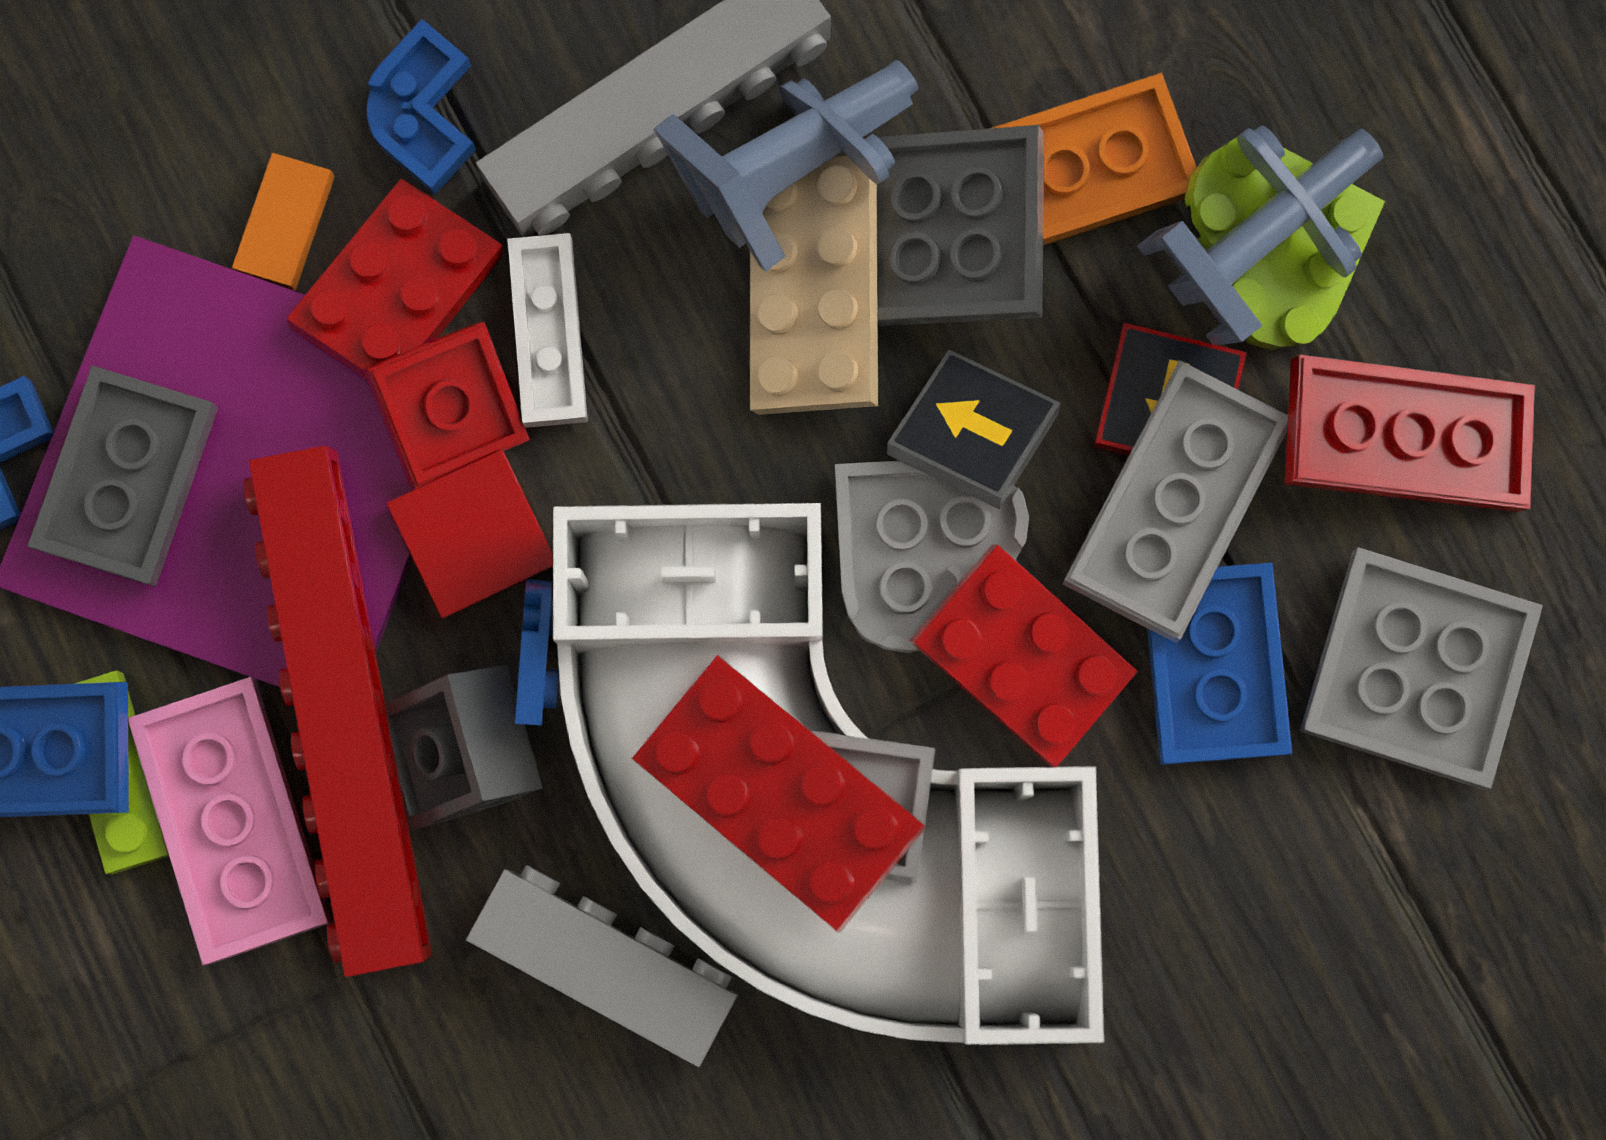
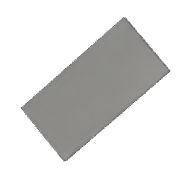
(1178, 502)

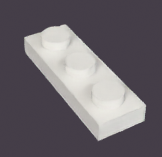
(547, 330)

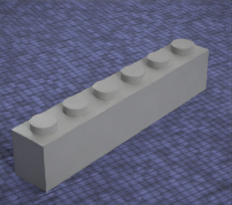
(610, 126)

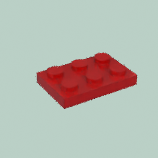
(395, 281)
(1023, 655)

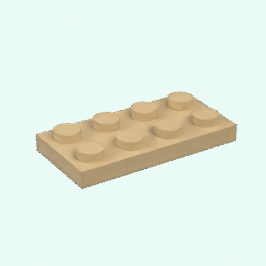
(819, 303)

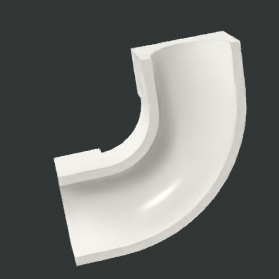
(1007, 887)

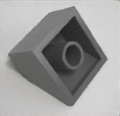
(460, 746)

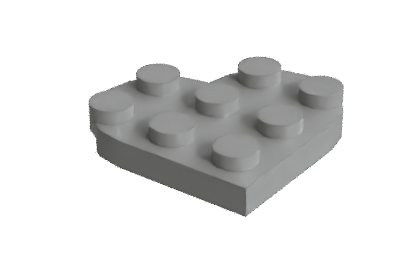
(911, 544)

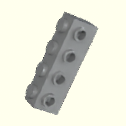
(602, 965)

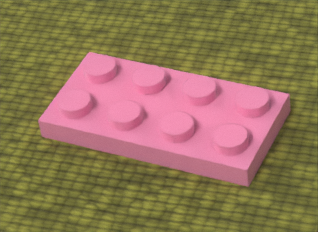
(229, 820)

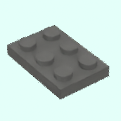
(123, 476)

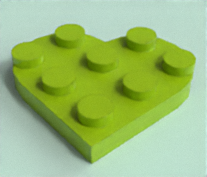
(1293, 285)

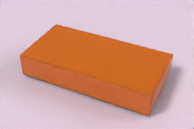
(283, 221)

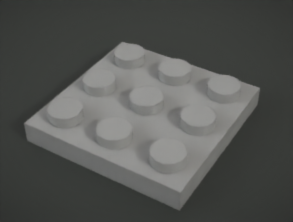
(1421, 668)

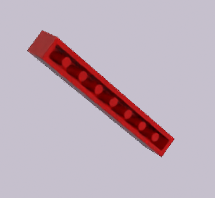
(338, 710)

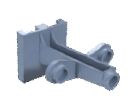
(747, 178)
(1298, 201)

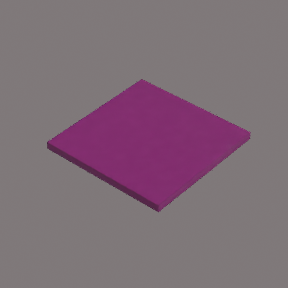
(275, 394)

